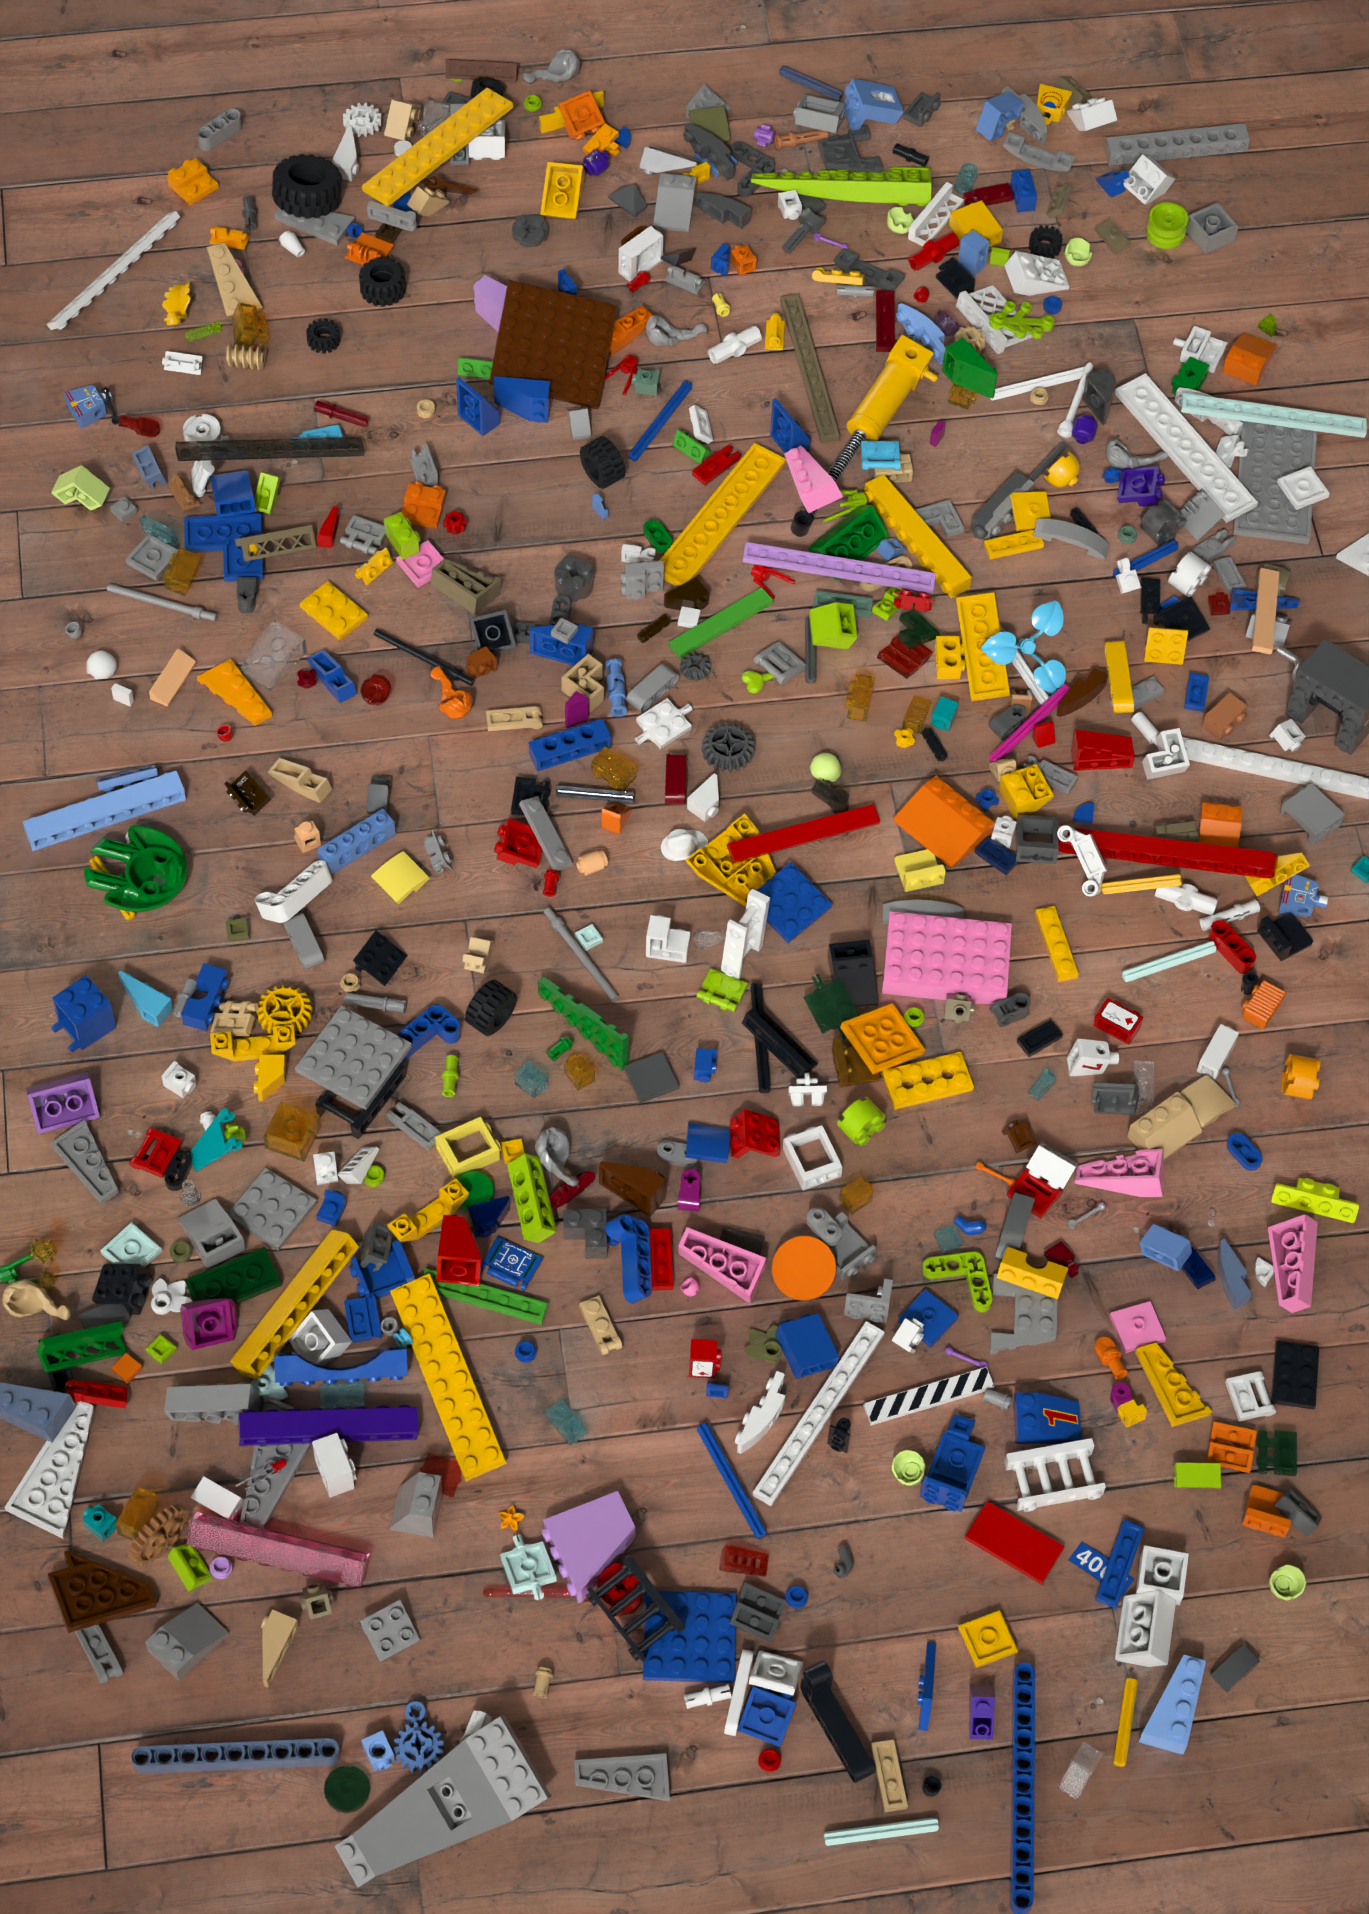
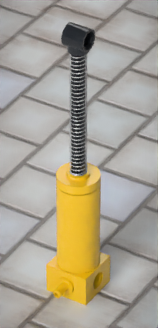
(902, 373)

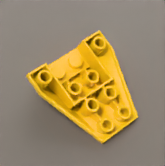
(716, 866)

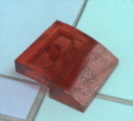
(903, 659)

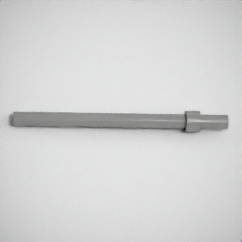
(196, 612)
(559, 926)

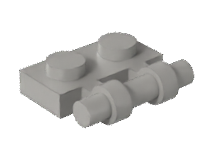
(366, 530)

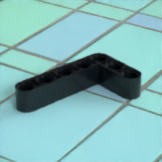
(816, 1689)

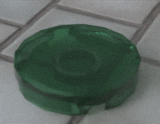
(347, 1789)

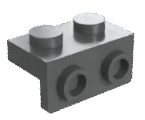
(922, 109)

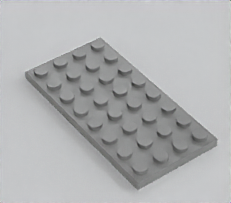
(1271, 455)

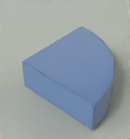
(598, 507)

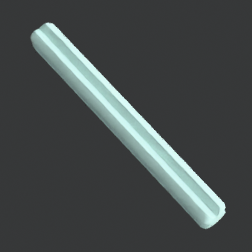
(1168, 961)
(881, 1831)

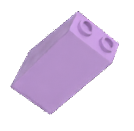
(489, 300)

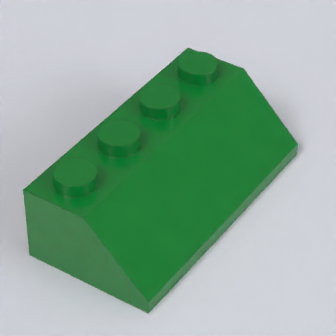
(853, 536)

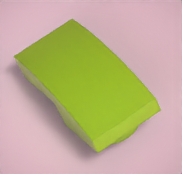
(885, 607)

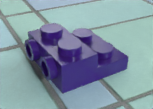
(1141, 486)

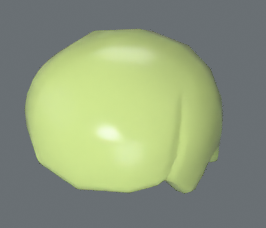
(898, 220)
(1078, 252)
(825, 767)
(909, 1467)
(1287, 1582)

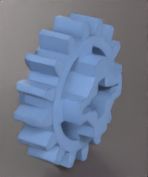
(428, 1746)

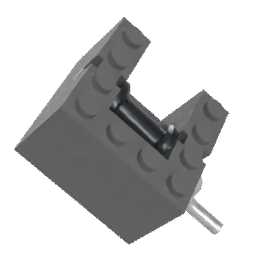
(1336, 682)

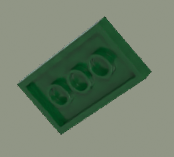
(236, 1279)

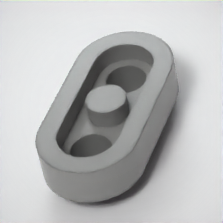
(676, 1155)
(823, 1225)

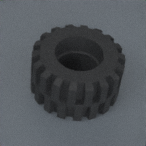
(386, 292)
(602, 462)
(490, 1007)

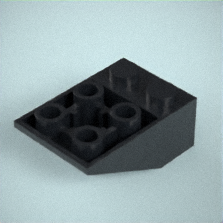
(855, 967)

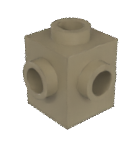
(952, 1009)
(316, 1600)

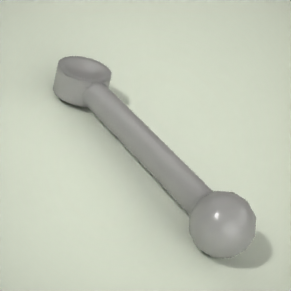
(1225, 1071)
(1072, 1223)

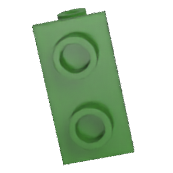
(474, 367)
(690, 447)

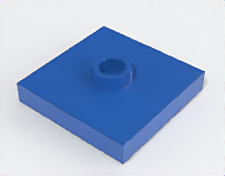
(933, 1314)

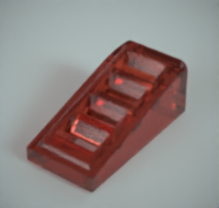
(734, 1567)

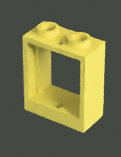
(474, 1163)

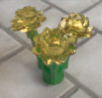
(42, 1251)

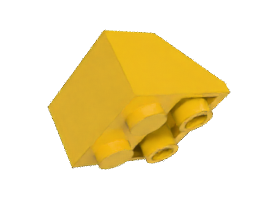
(1025, 791)

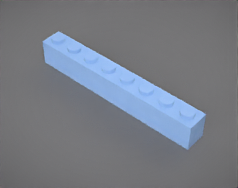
(104, 810)

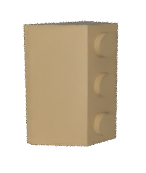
(1166, 1126)

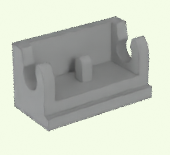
(424, 467)

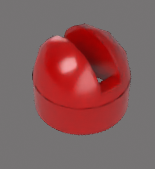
(921, 294)
(224, 733)

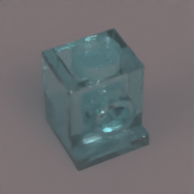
(531, 1086)

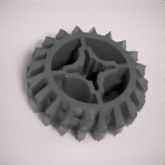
(739, 743)

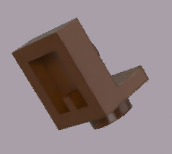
(1019, 1135)

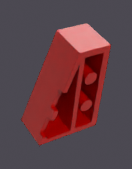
(1101, 751)

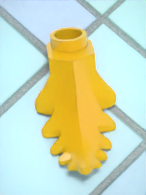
(176, 303)

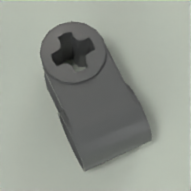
(246, 593)
(1008, 721)
(1008, 1011)

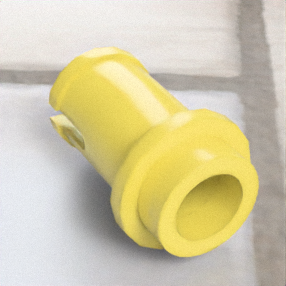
(723, 308)

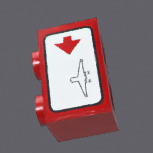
(1118, 1021)
(704, 1358)

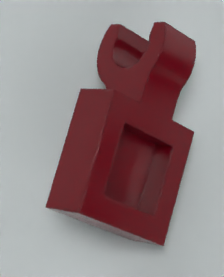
(1063, 1256)

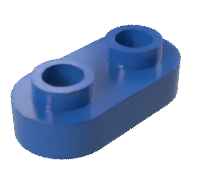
(1246, 1151)

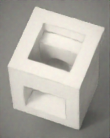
(790, 209)
(1288, 735)
(1004, 831)
(172, 1080)
(325, 1168)
(909, 1334)

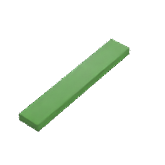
(720, 623)
(493, 1299)

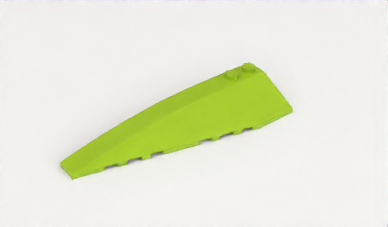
(897, 185)

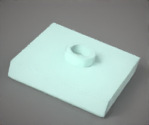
(131, 1247)

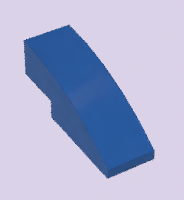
(332, 675)

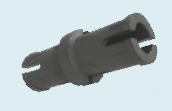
(249, 212)

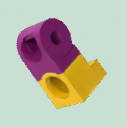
(1126, 1406)

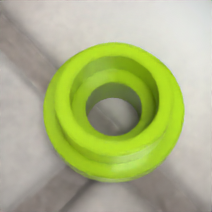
(532, 103)
(914, 1012)

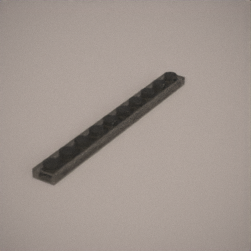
(269, 448)

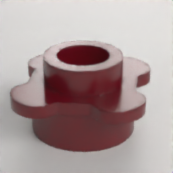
(309, 682)

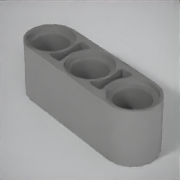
(219, 129)
(652, 688)
(303, 941)

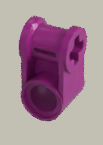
(689, 1192)

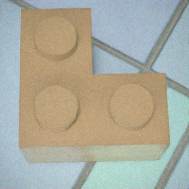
(401, 118)
(585, 679)

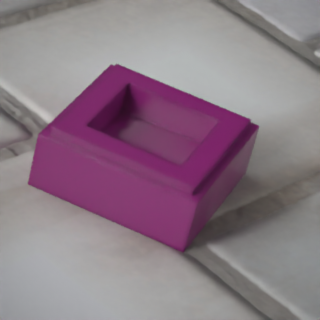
(937, 433)

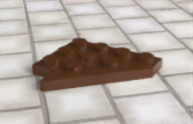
(96, 1594)

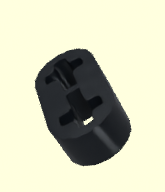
(174, 1169)

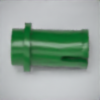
(563, 1045)

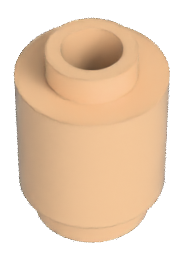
(592, 862)

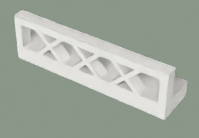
(930, 215)

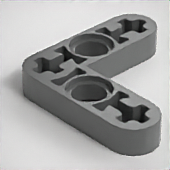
(756, 166)
(555, 613)

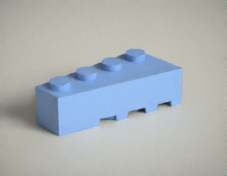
(1173, 1716)

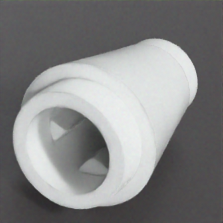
(291, 243)

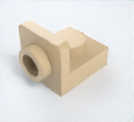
(1002, 767)

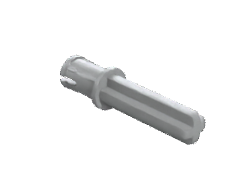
(386, 1003)

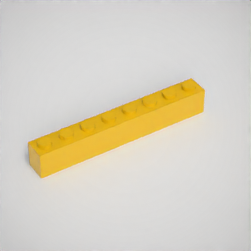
(917, 536)
(294, 1304)

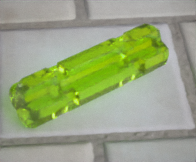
(203, 331)

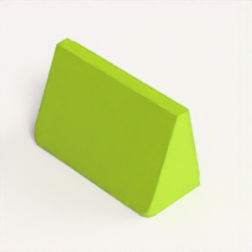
(189, 1566)

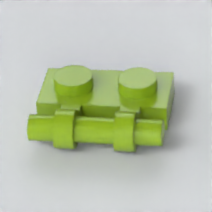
(725, 986)

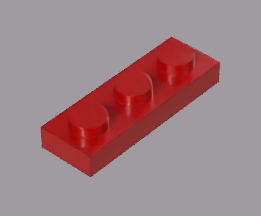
(661, 1259)

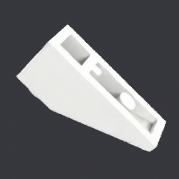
(346, 157)

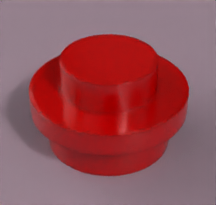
(769, 1760)

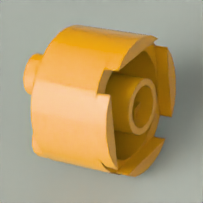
(1300, 1076)

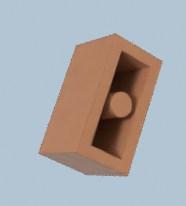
(1225, 716)

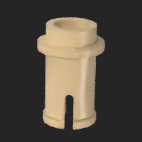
(542, 1682)

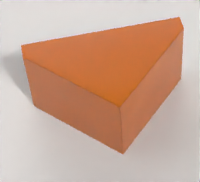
(614, 817)

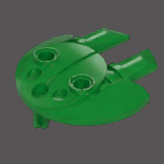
(152, 874)

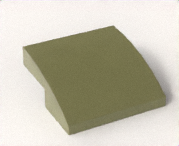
(711, 120)

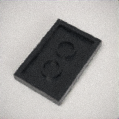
(1295, 1375)

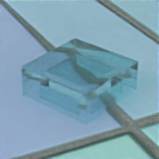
(948, 1239)

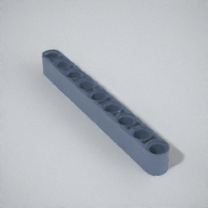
(225, 1750)

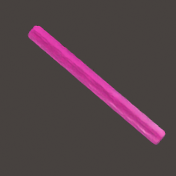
(1028, 725)

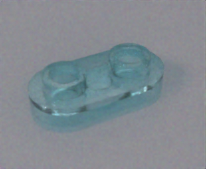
(966, 178)

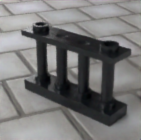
(364, 1119)
(644, 1587)

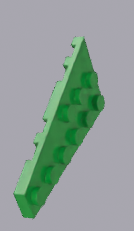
(589, 1023)

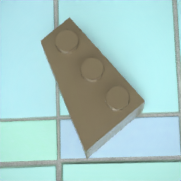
(464, 586)

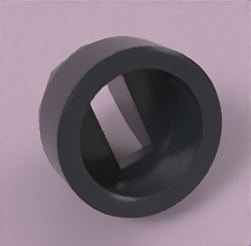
(934, 1786)

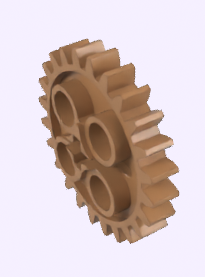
(158, 1535)

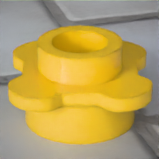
(904, 742)

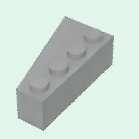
(211, 1402)

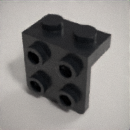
(1284, 935)
(123, 1285)

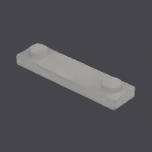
(545, 833)

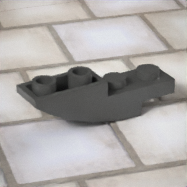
(710, 147)

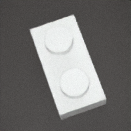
(701, 424)

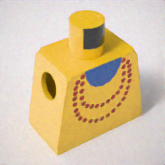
(1053, 102)

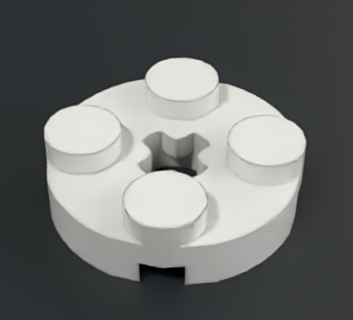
(206, 422)

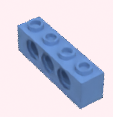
(357, 841)

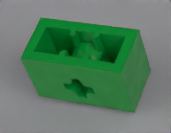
(1191, 375)

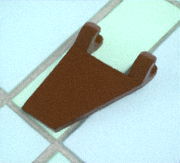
(448, 187)

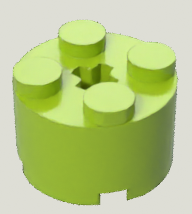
(862, 1121)

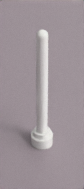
(1066, 426)

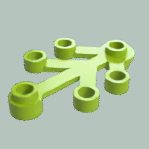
(1000, 321)

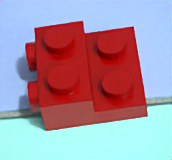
(517, 844)

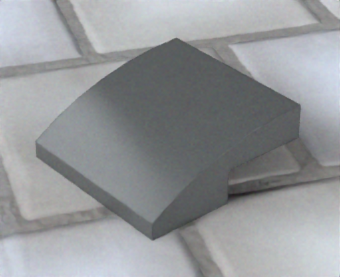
(757, 1612)

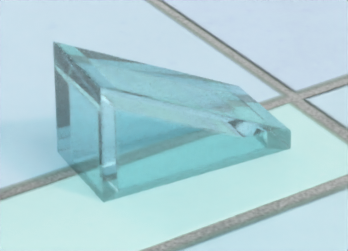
(1042, 1085)

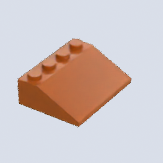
(944, 822)

